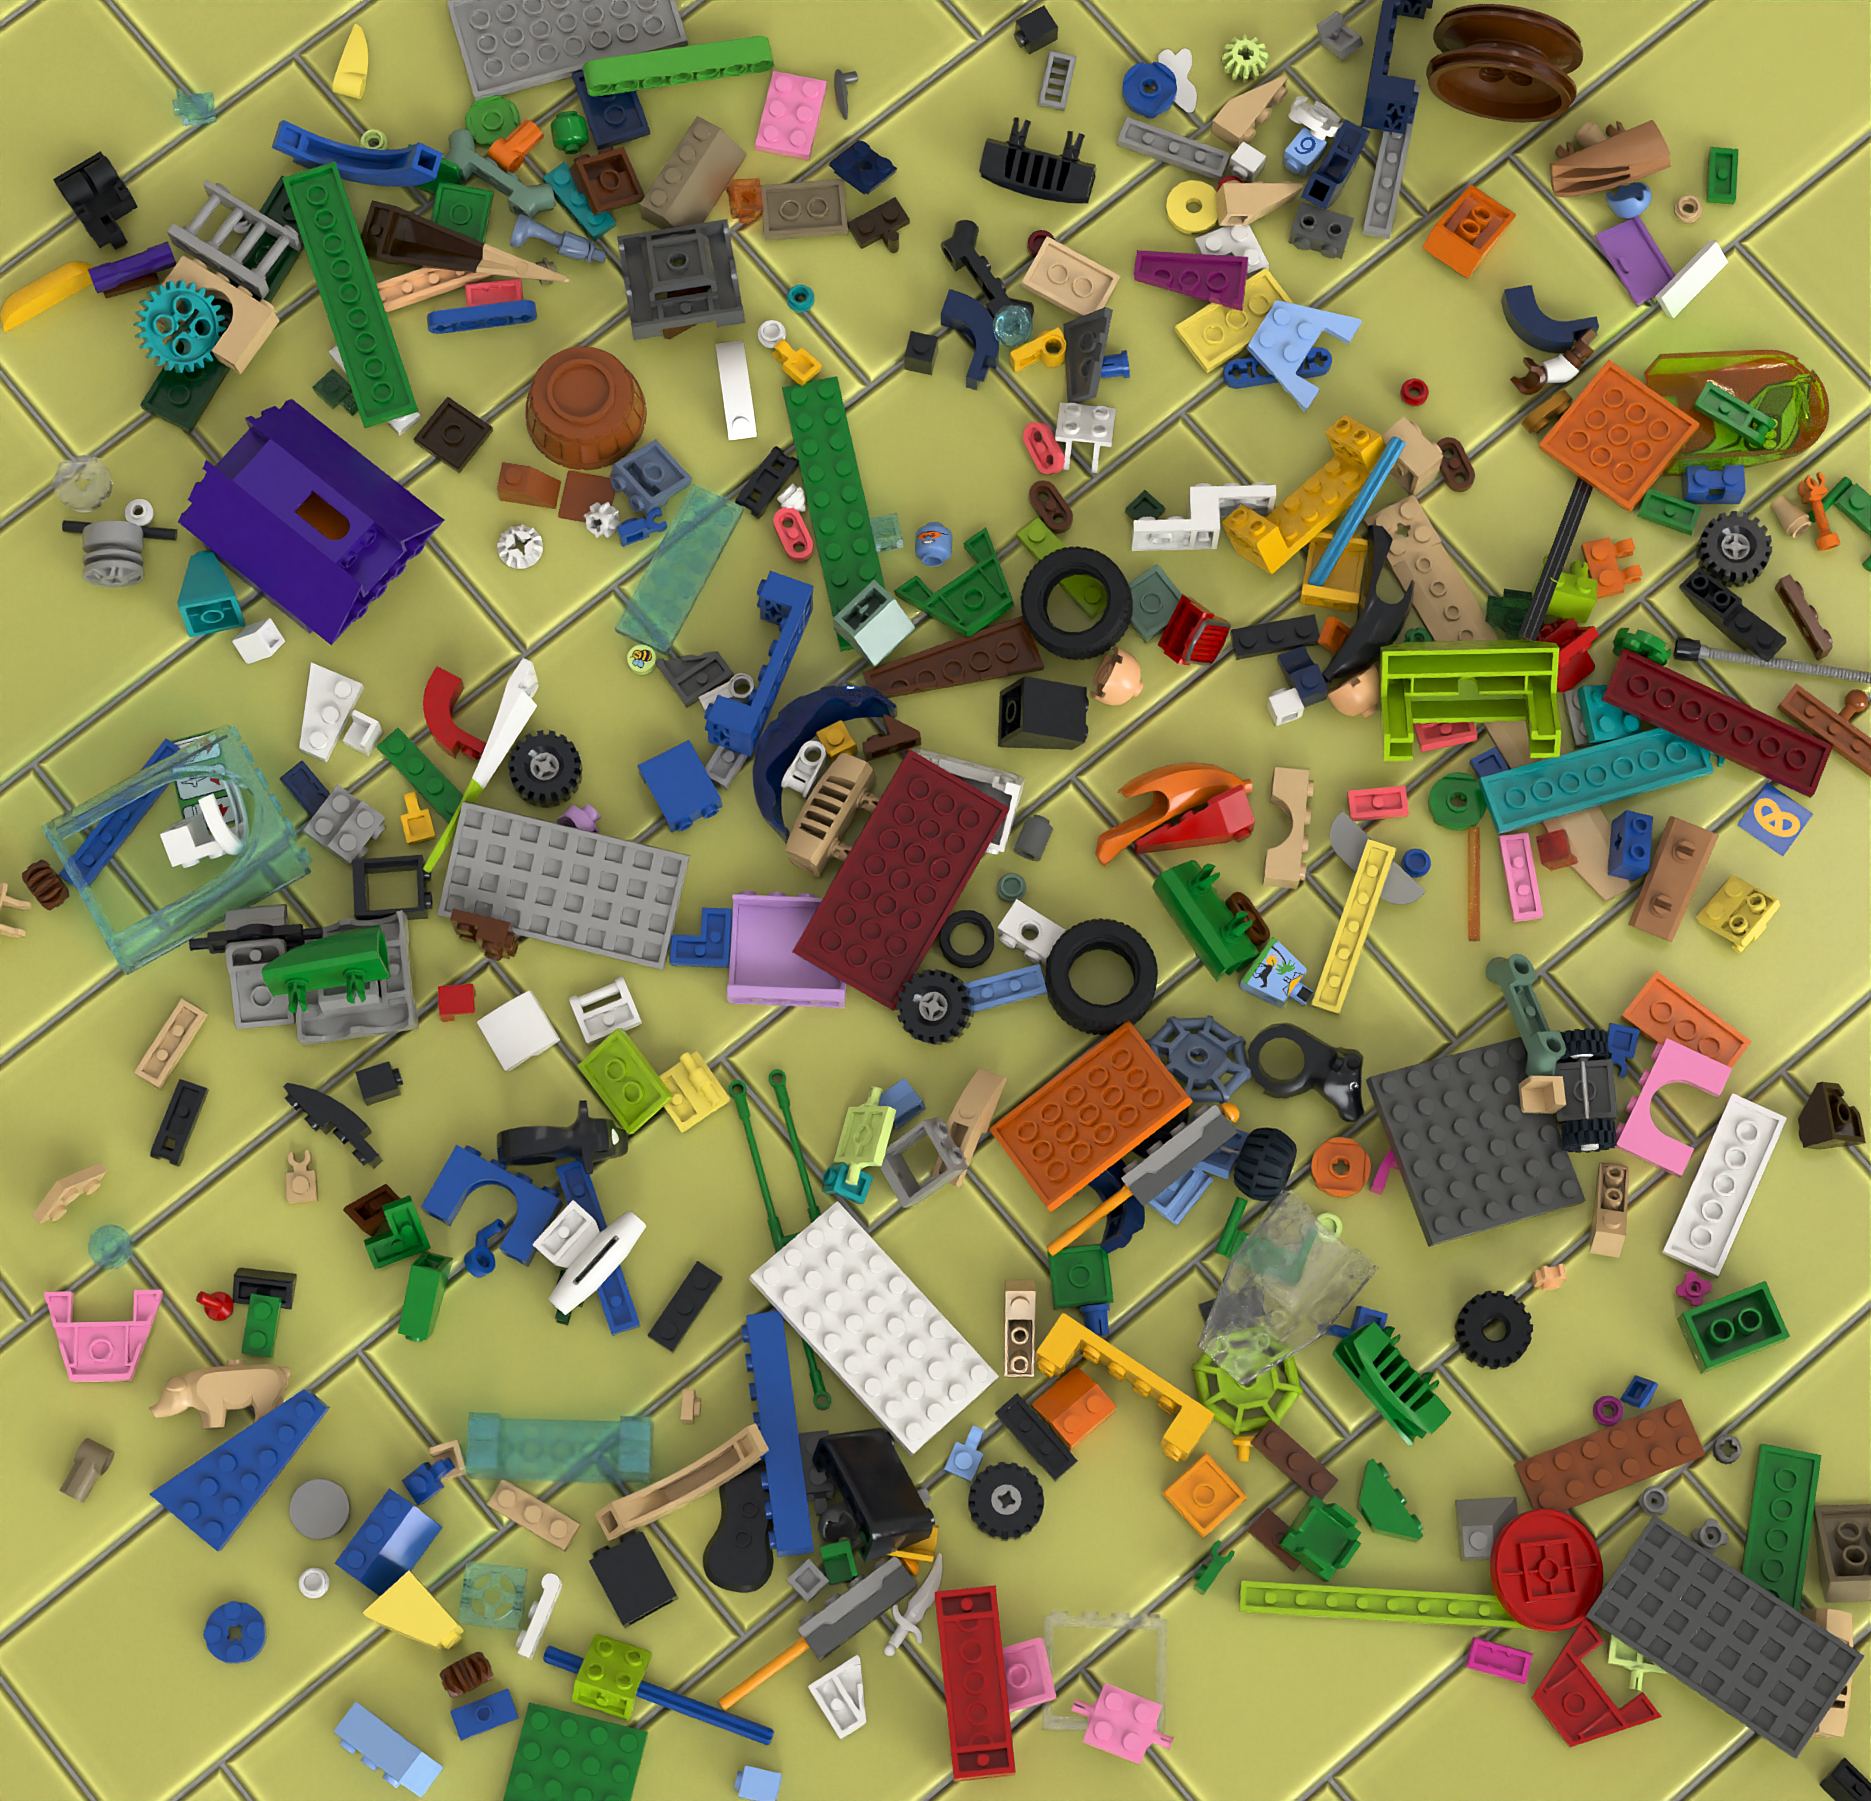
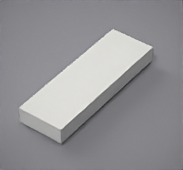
(1691, 279)

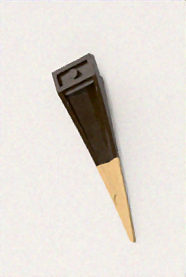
(411, 240)

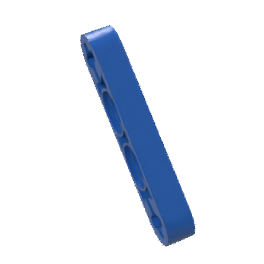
(481, 316)
(1256, 380)

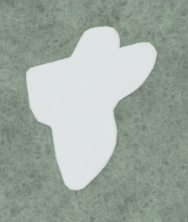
(1180, 65)

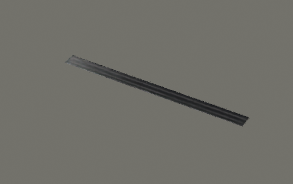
(1556, 560)

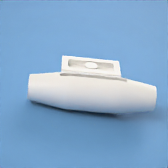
(587, 1253)

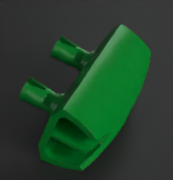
(1205, 919)
(1391, 1382)

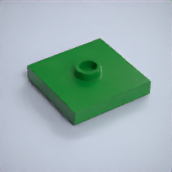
(463, 209)
(1080, 1277)

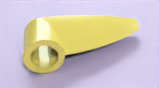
(353, 66)

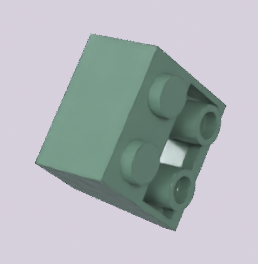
(873, 623)

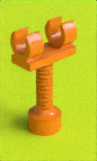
(1826, 539)

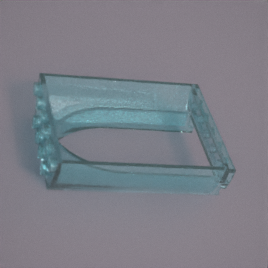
(263, 867)

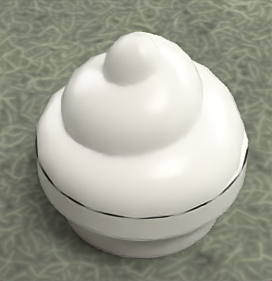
(792, 498)

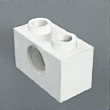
(1023, 918)

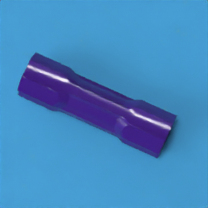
(113, 274)

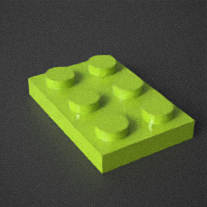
(625, 1081)

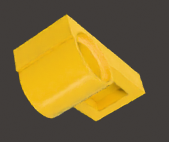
(1036, 350)

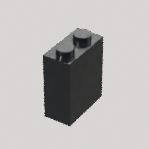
(632, 1578)

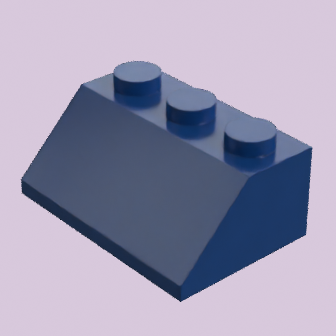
(388, 1543)

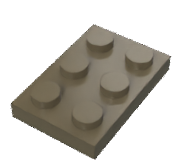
(804, 210)

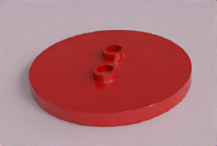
(1546, 1570)

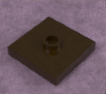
(453, 434)

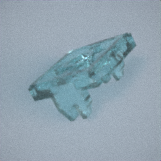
(510, 1621)

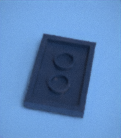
(613, 116)

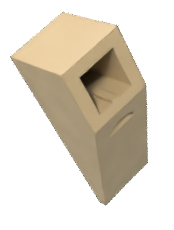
(1243, 113)
(1248, 202)
(1610, 1210)
(1019, 1328)

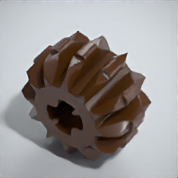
(45, 884)
(466, 1674)

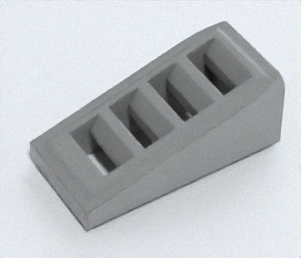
(1062, 59)

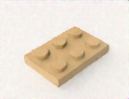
(1069, 279)

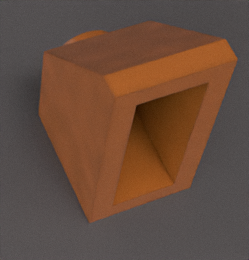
(527, 486)

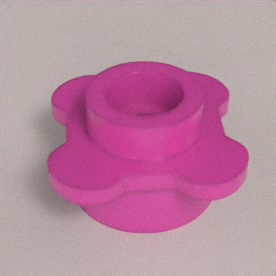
(1695, 1297)

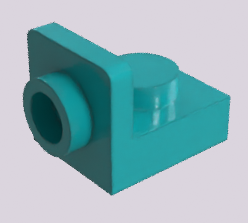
(834, 1182)

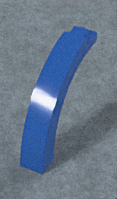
(361, 165)

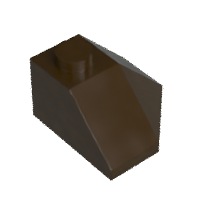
(1829, 1120)

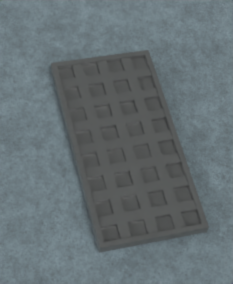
(1725, 1637)

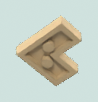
(67, 1190)

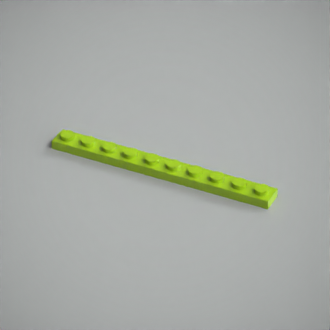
(1374, 1604)

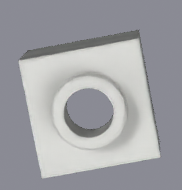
(1247, 163)
(1285, 706)

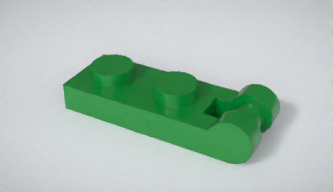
(1734, 414)

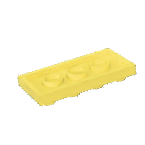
(1223, 332)

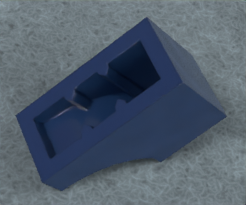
(1303, 675)

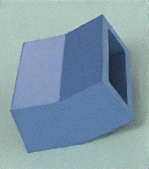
(904, 1100)

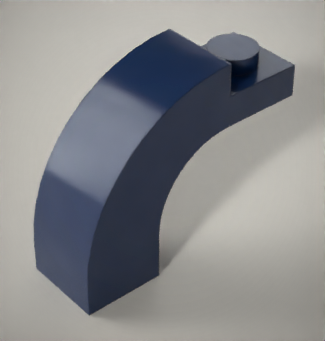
(1337, 167)
(975, 321)
(1538, 329)
(1125, 1218)

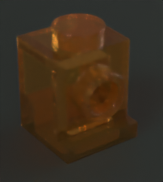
(749, 192)

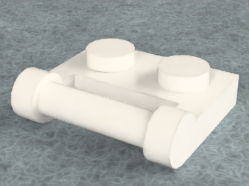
(606, 1019)

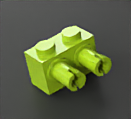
(1573, 594)

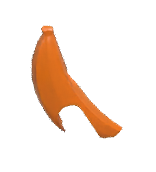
(1174, 791)

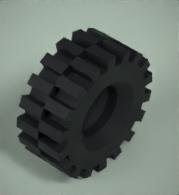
(1489, 1352)

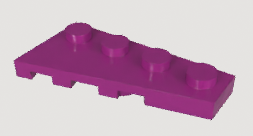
(1201, 276)

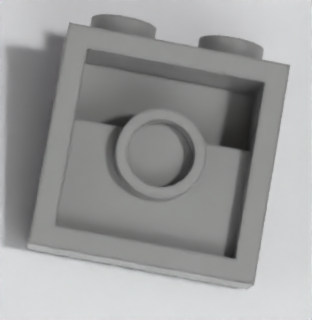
(345, 825)

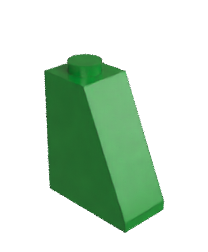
(424, 1296)

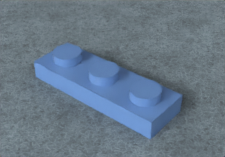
(1007, 988)

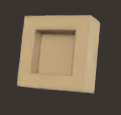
(690, 1406)

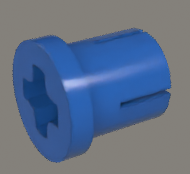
(1116, 365)
(1096, 1318)

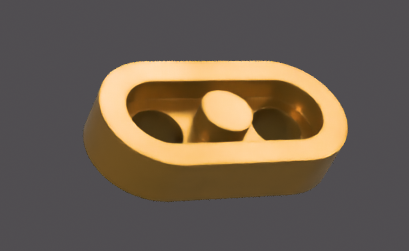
(1540, 417)

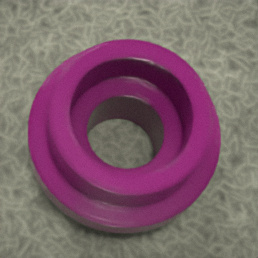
(1614, 1404)

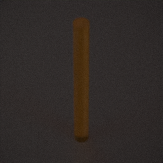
(1474, 884)

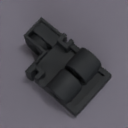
(97, 198)

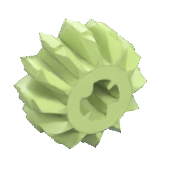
(1247, 49)

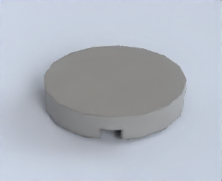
(319, 1509)

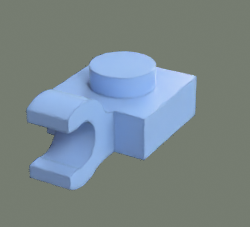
(965, 1458)

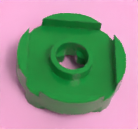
(1642, 644)
(1445, 813)

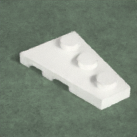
(327, 710)

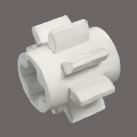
(602, 519)

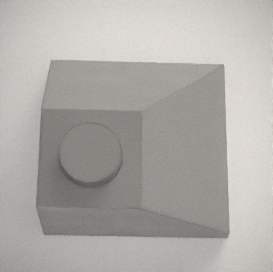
(1480, 1523)

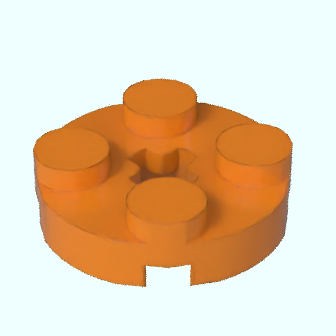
(1352, 1156)

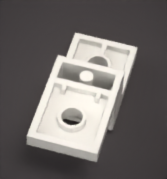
(1204, 511)

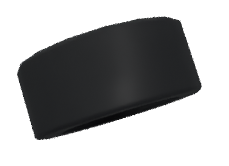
(975, 918)

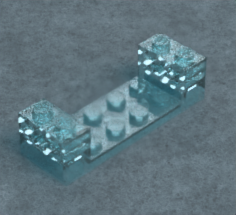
(560, 1449)

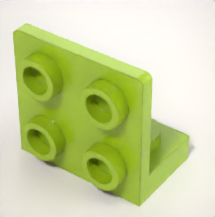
(610, 1676)

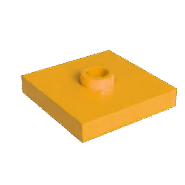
(1204, 1495)

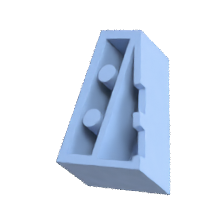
(387, 1750)

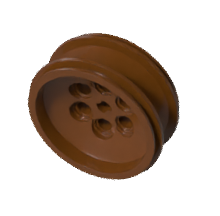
(1504, 63)

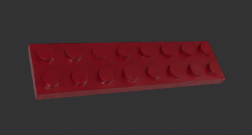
(1717, 722)

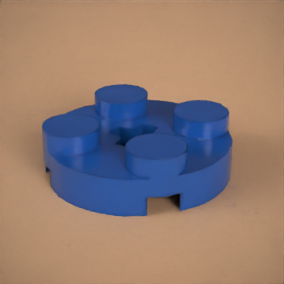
(1147, 74)
(253, 1632)

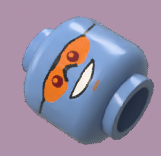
(933, 544)

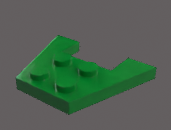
(969, 599)

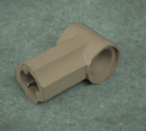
(90, 1463)

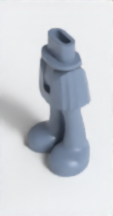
(568, 243)

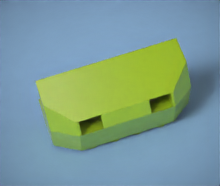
(1469, 684)

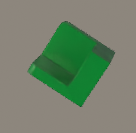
(839, 1562)

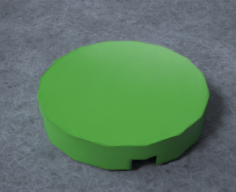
(491, 119)

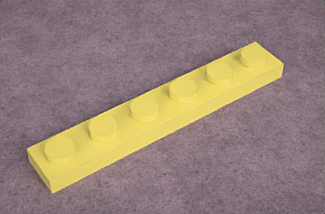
(1353, 926)

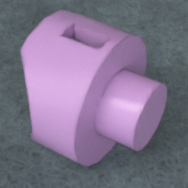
(581, 819)

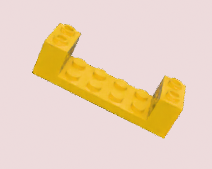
(1314, 505)
(1070, 1336)

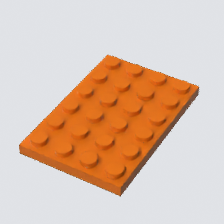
(1090, 1116)

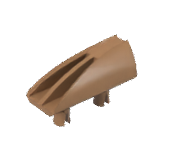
(1610, 162)
(1672, 878)

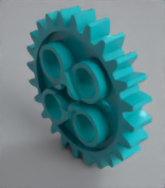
(163, 306)

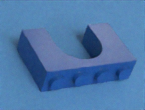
(467, 1172)

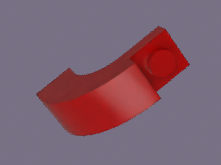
(438, 704)

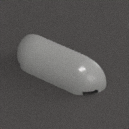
(1349, 844)

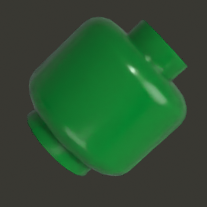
(569, 132)

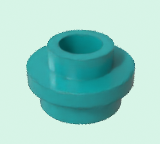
(797, 291)

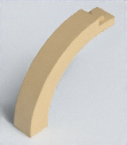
(683, 1486)

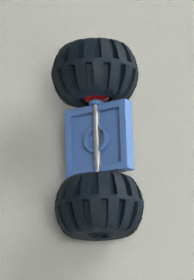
(1261, 1158)

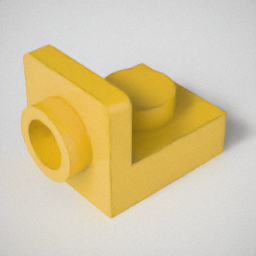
(836, 741)

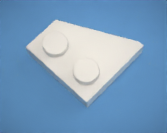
(842, 1697)

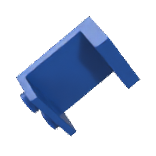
(681, 786)

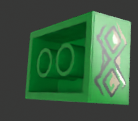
(1733, 1327)

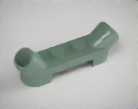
(522, 198)
(1542, 1045)

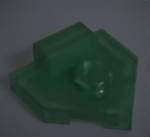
(1508, 611)

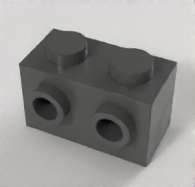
(1321, 231)

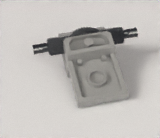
(250, 942)

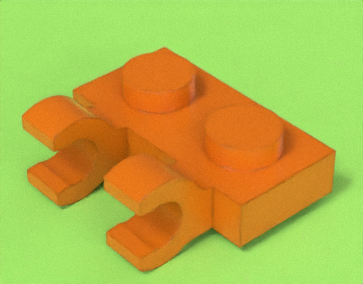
(1604, 568)

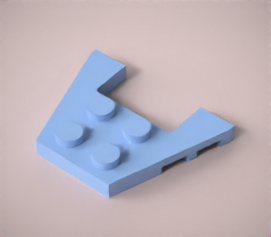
(1287, 339)

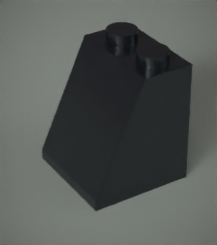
(1042, 715)

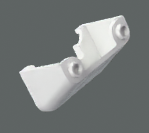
(996, 783)

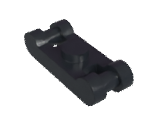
(767, 482)

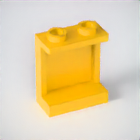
(1343, 583)

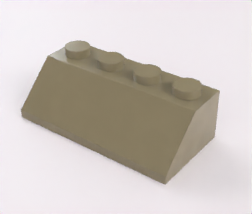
(692, 177)

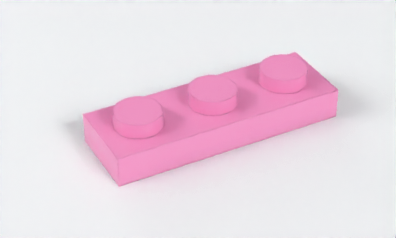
(1520, 877)

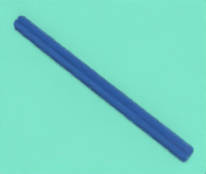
(675, 1701)

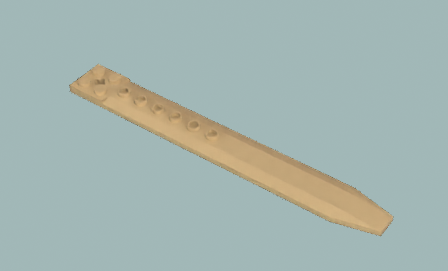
(1454, 615)

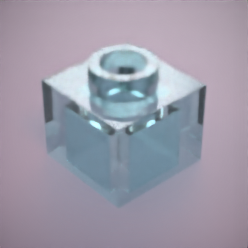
(886, 525)

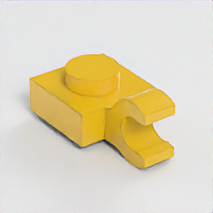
(798, 364)
(417, 823)

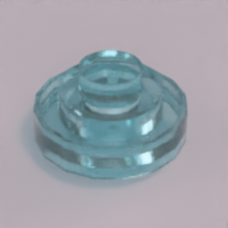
(1012, 325)
(110, 1246)

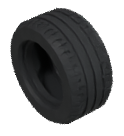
(1048, 574)
(1105, 936)

